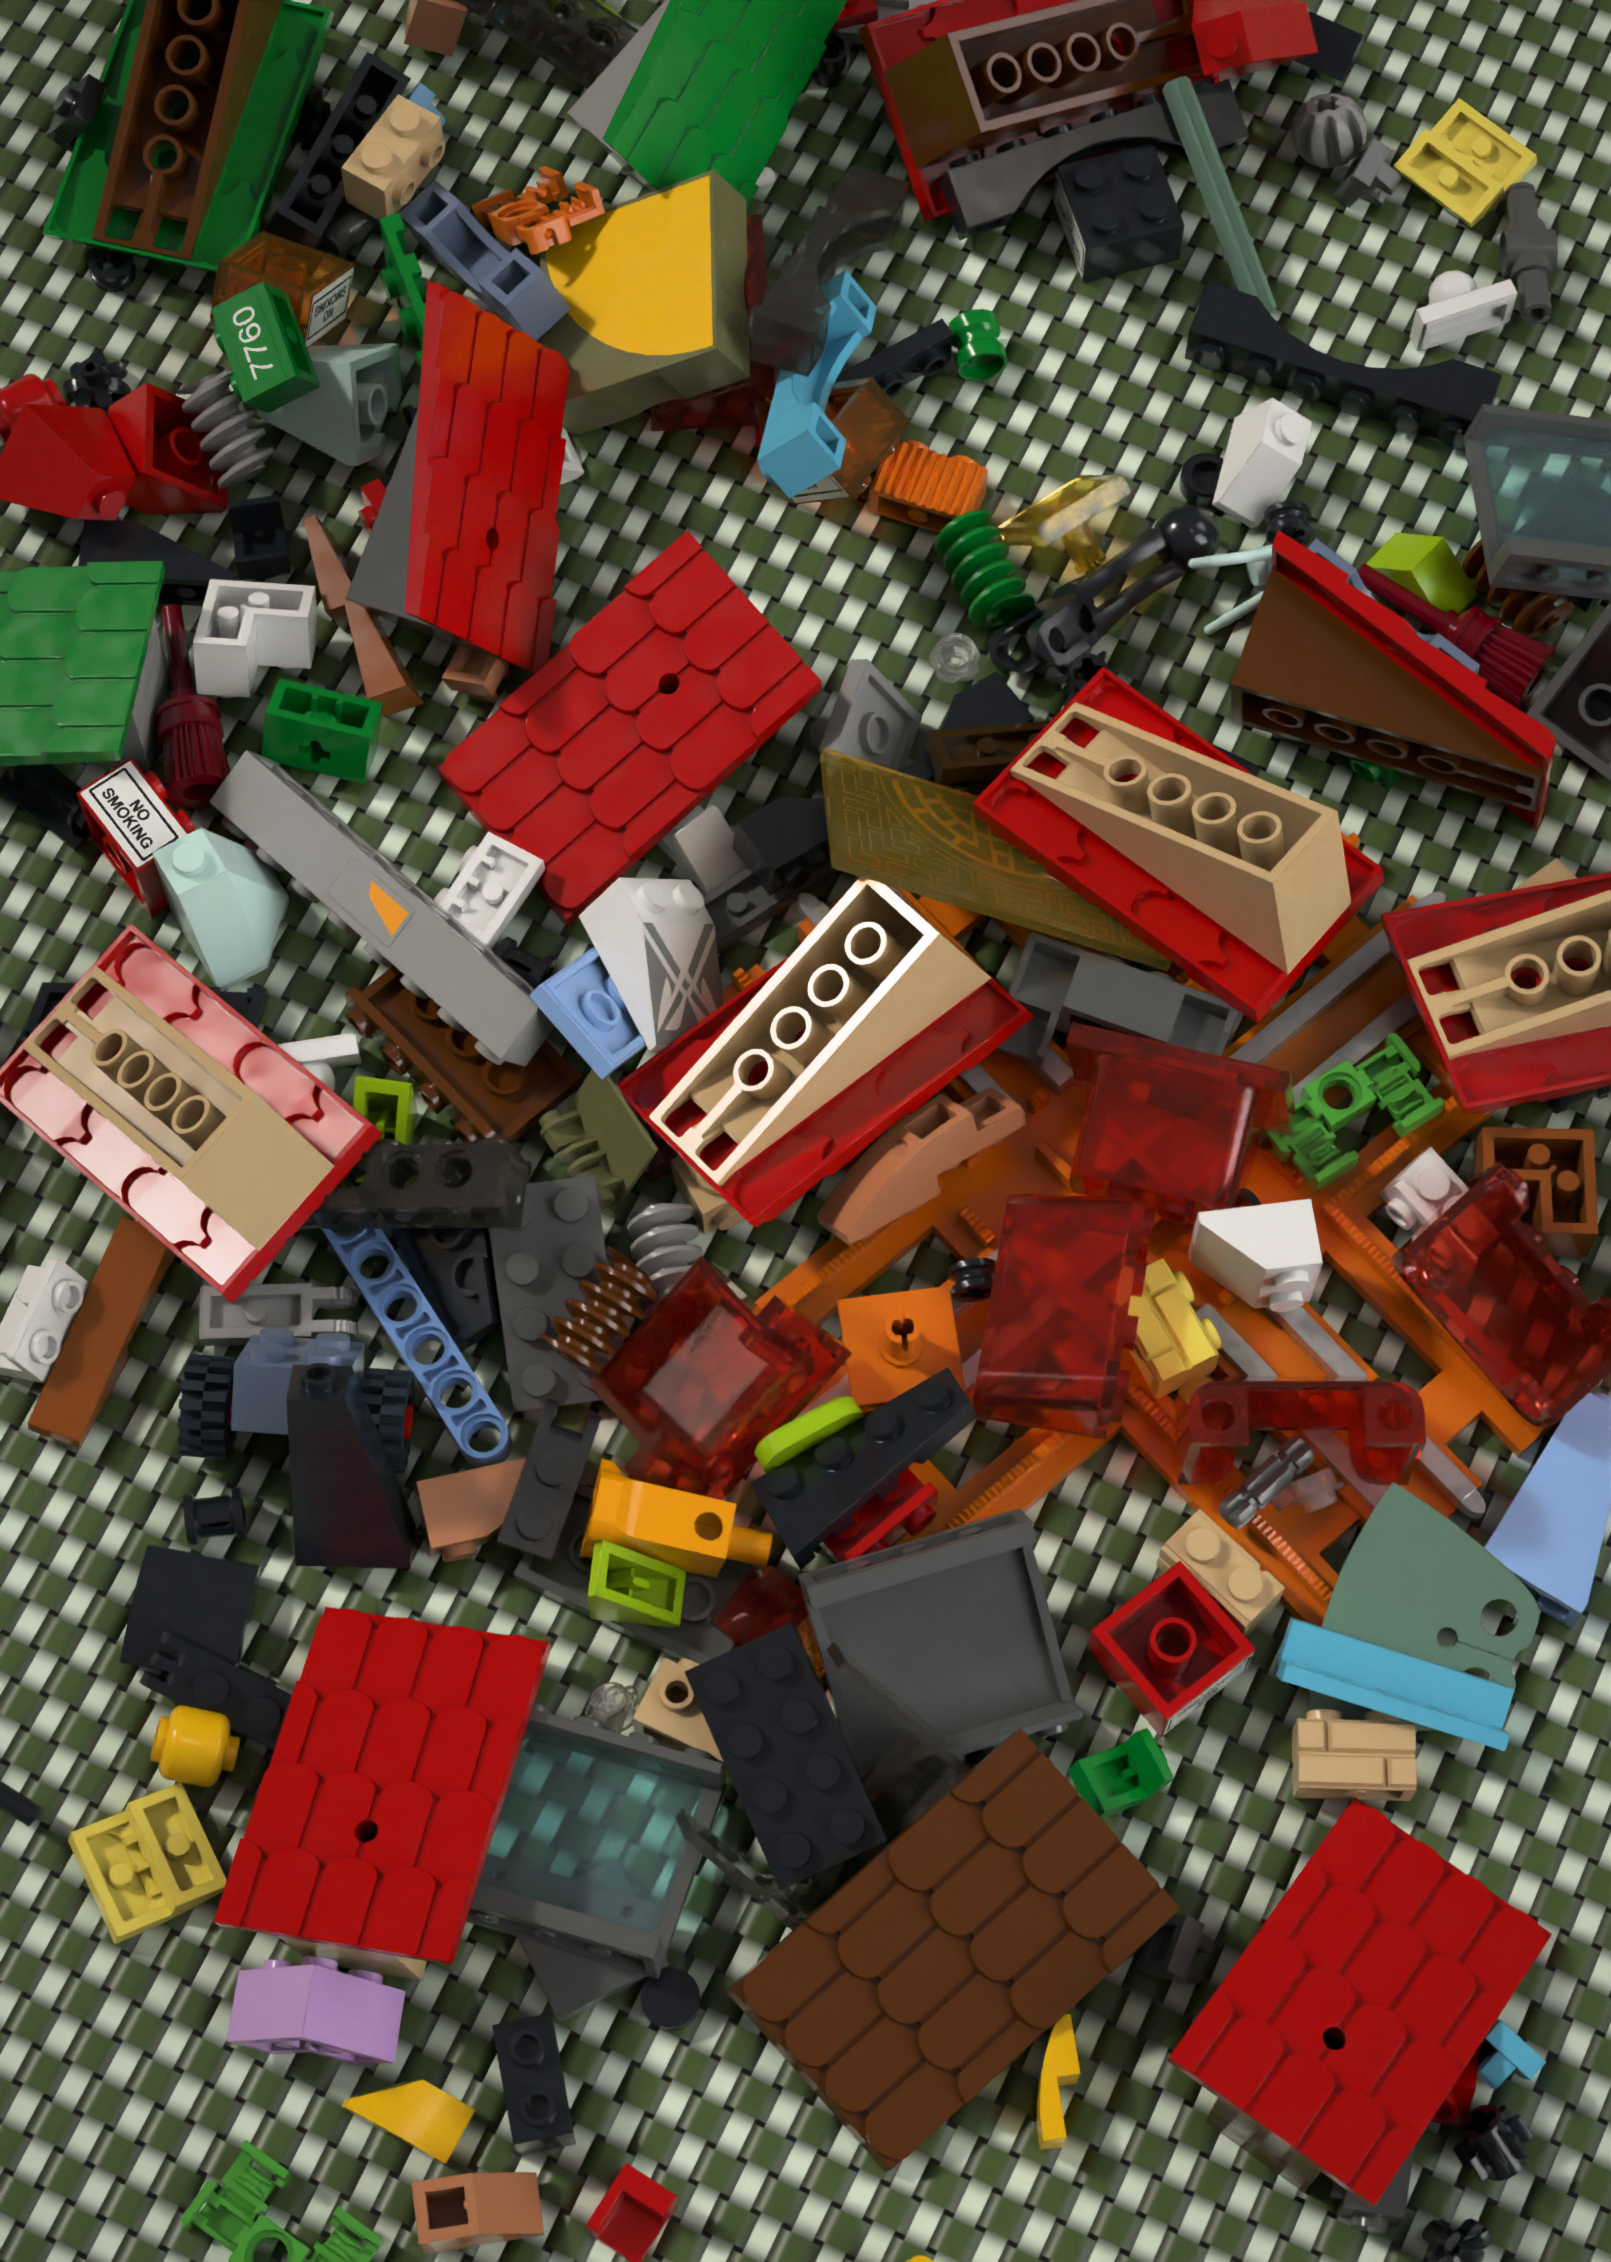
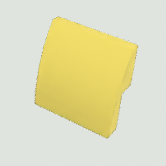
(1465, 163)
(147, 1862)

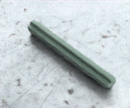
(1217, 190)

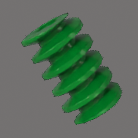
(981, 570)

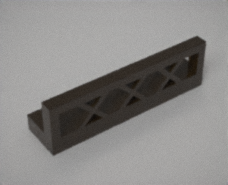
(978, 752)

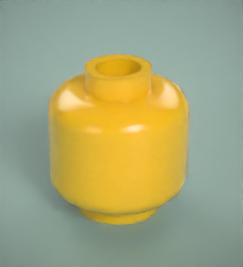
(194, 1746)

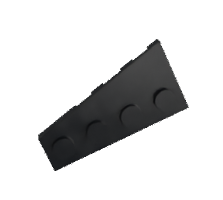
(840, 1474)

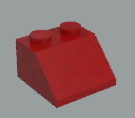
(165, 455)

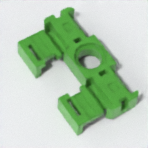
(1380, 1077)
(232, 2212)

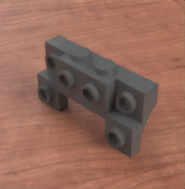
(1100, 991)

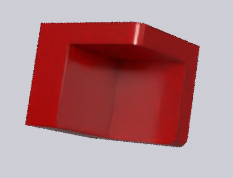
(632, 2214)

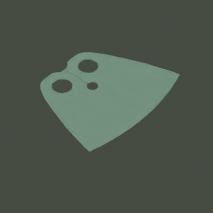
(1412, 1579)

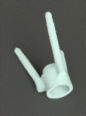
(1258, 568)

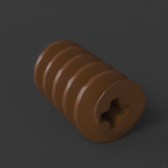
(1523, 610)
(601, 1312)

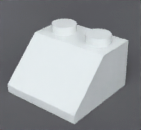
(1260, 1252)

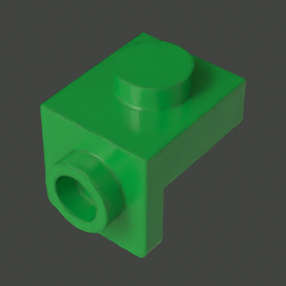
(1122, 1775)

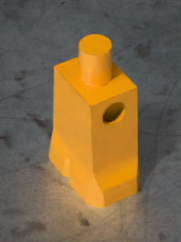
(669, 1525)

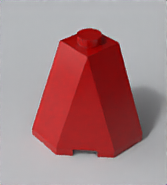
(1250, 35)
(65, 463)

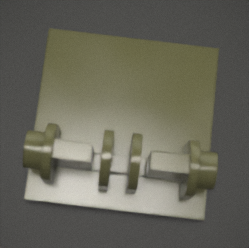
(600, 1139)

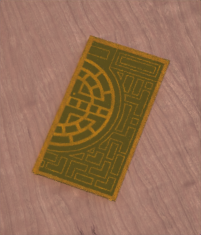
(936, 847)

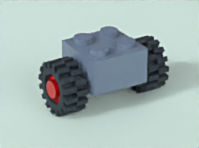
(252, 1391)

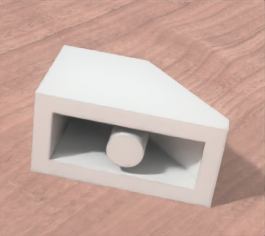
(1260, 460)

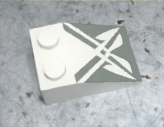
(658, 953)

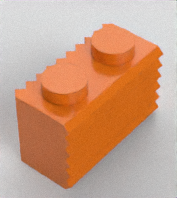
(926, 486)

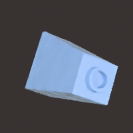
(1561, 1513)

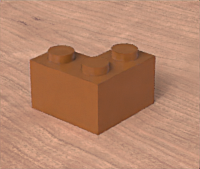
(1559, 1177)

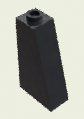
(341, 1478)

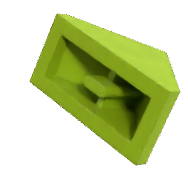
(1427, 569)
(388, 1106)
(634, 1587)

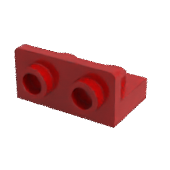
(884, 1521)

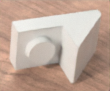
(703, 847)

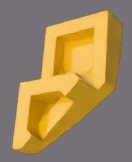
(415, 2114)

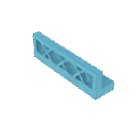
(1394, 1683)

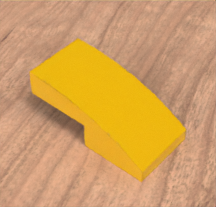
(1058, 2068)

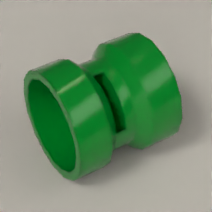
(979, 351)

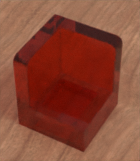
(760, 1606)

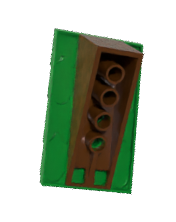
(190, 128)

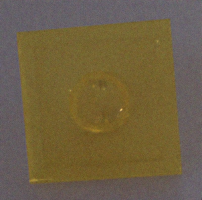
(1065, 517)

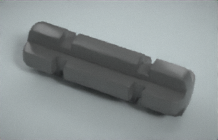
(1266, 1482)

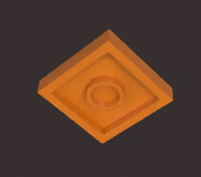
(897, 1342)

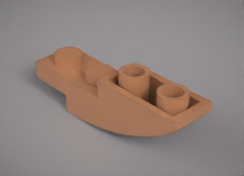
(903, 1163)

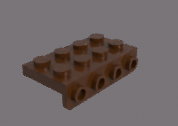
(451, 1073)

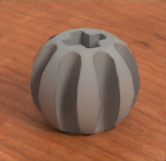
(1329, 130)

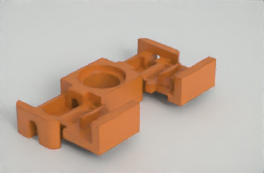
(528, 218)

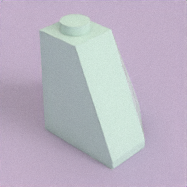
(349, 406)
(223, 903)

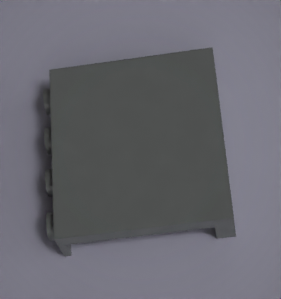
(949, 1630)

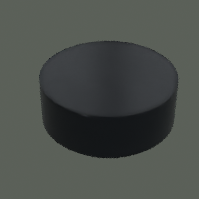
(1200, 478)
(670, 2000)

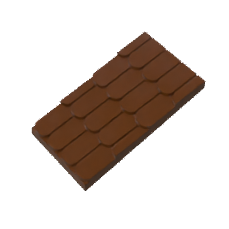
(953, 1950)

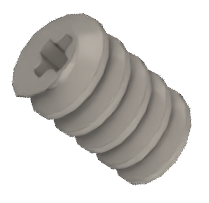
(227, 429)
(661, 1246)

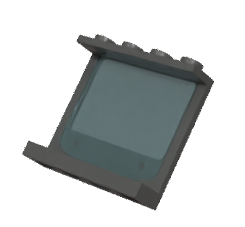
(1543, 499)
(593, 1841)

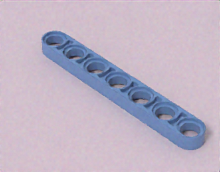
(411, 1333)

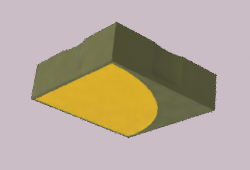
(651, 301)

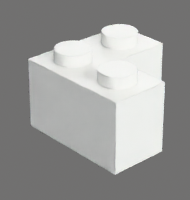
(250, 627)

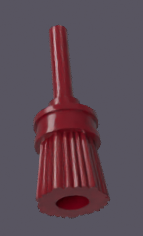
(1506, 658)
(188, 727)

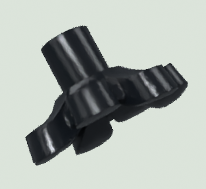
(312, 118)
(96, 382)
(1457, 2245)

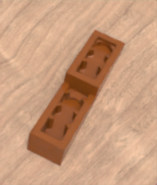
(379, 663)
(101, 1334)

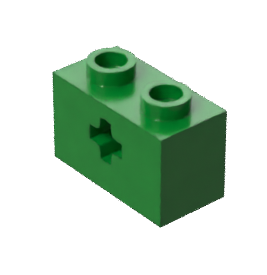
(321, 730)

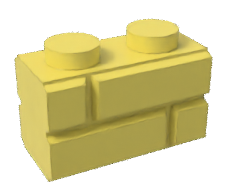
(1169, 1336)

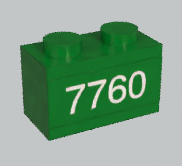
(264, 347)

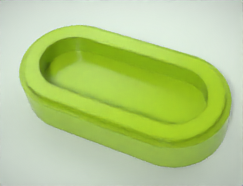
(806, 1431)

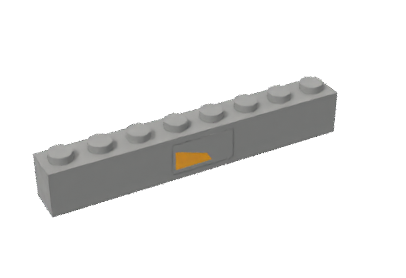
(384, 908)

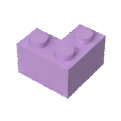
(316, 2011)

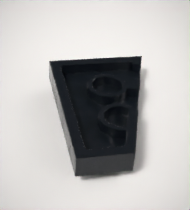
(455, 1277)

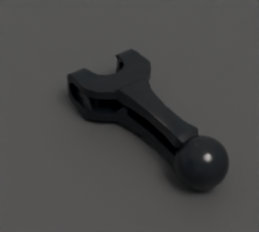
(1071, 622)

